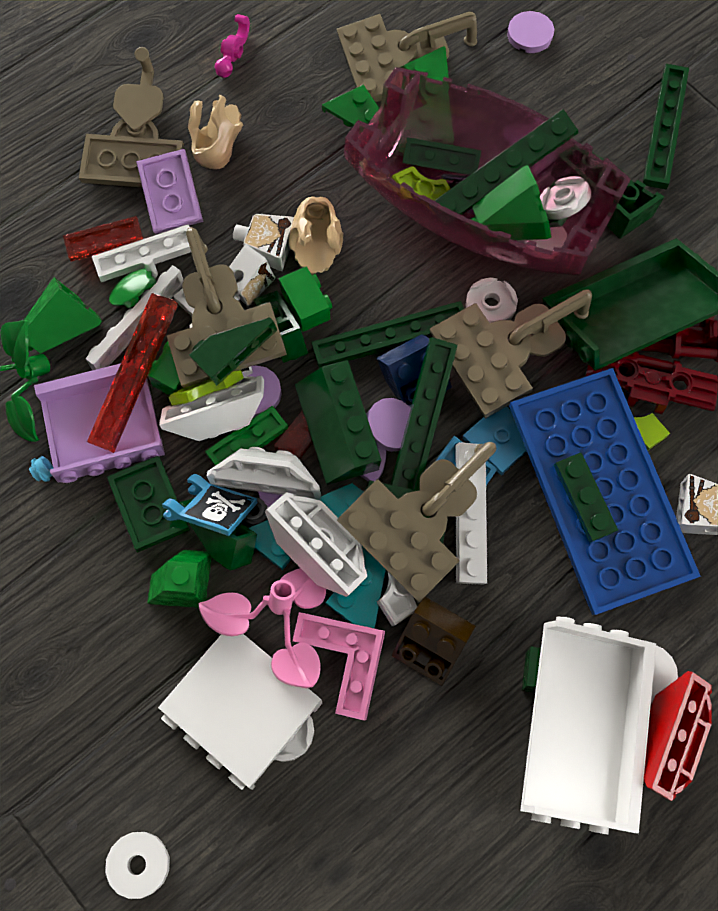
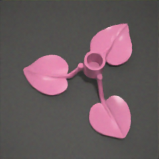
(230, 614)

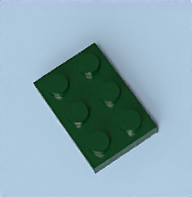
(140, 498)

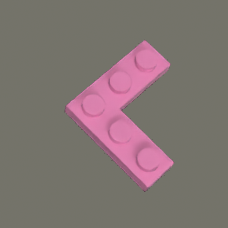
(363, 652)

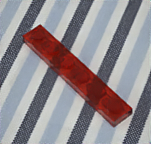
(132, 372)

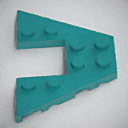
(361, 604)

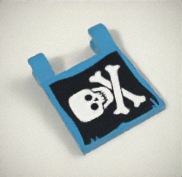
(212, 507)

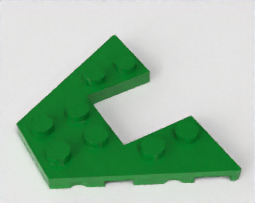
(361, 106)

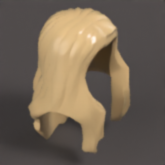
(214, 142)
(315, 234)

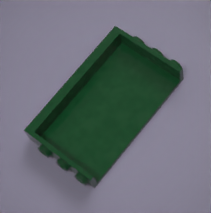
(639, 303)

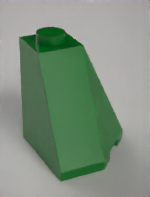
(515, 208)
(58, 317)
(181, 580)

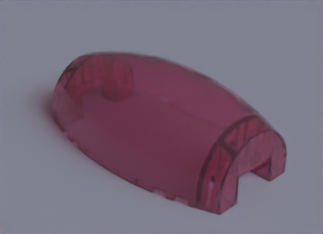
(485, 122)

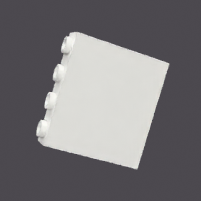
(238, 708)

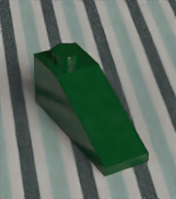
(288, 327)
(228, 349)
(230, 550)

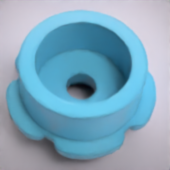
(41, 469)

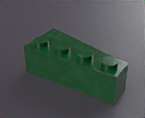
(634, 208)

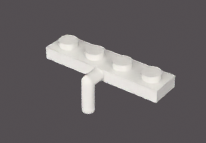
(142, 254)

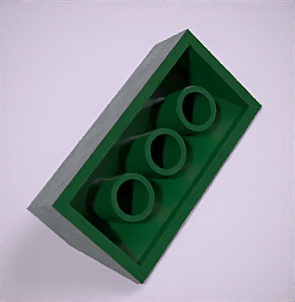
(338, 423)

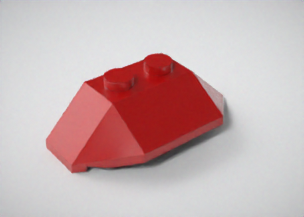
(677, 734)

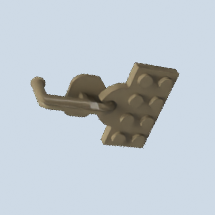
(376, 52)
(134, 138)
(215, 311)
(490, 363)
(401, 535)

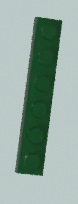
(665, 126)
(522, 153)
(380, 336)
(424, 414)

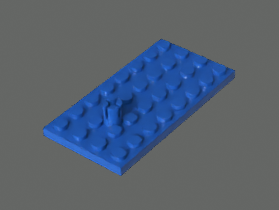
(649, 544)

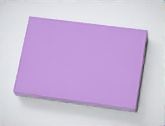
(169, 191)

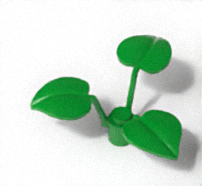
(15, 344)

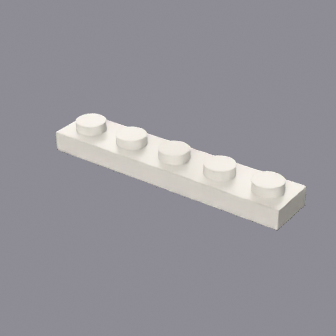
(120, 336)
(471, 526)

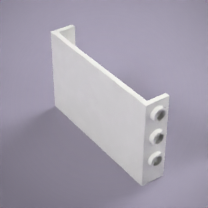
(589, 727)

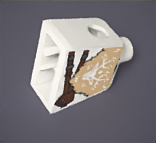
(268, 237)
(251, 274)
(698, 506)

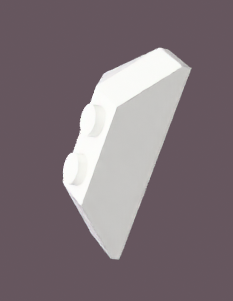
(215, 412)
(265, 472)
(317, 542)

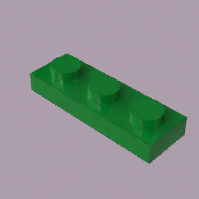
(258, 433)

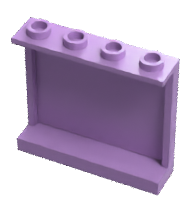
(70, 413)

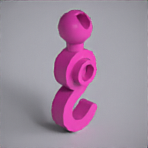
(233, 47)

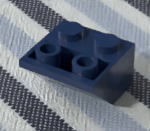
(403, 367)

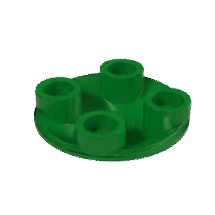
(131, 287)

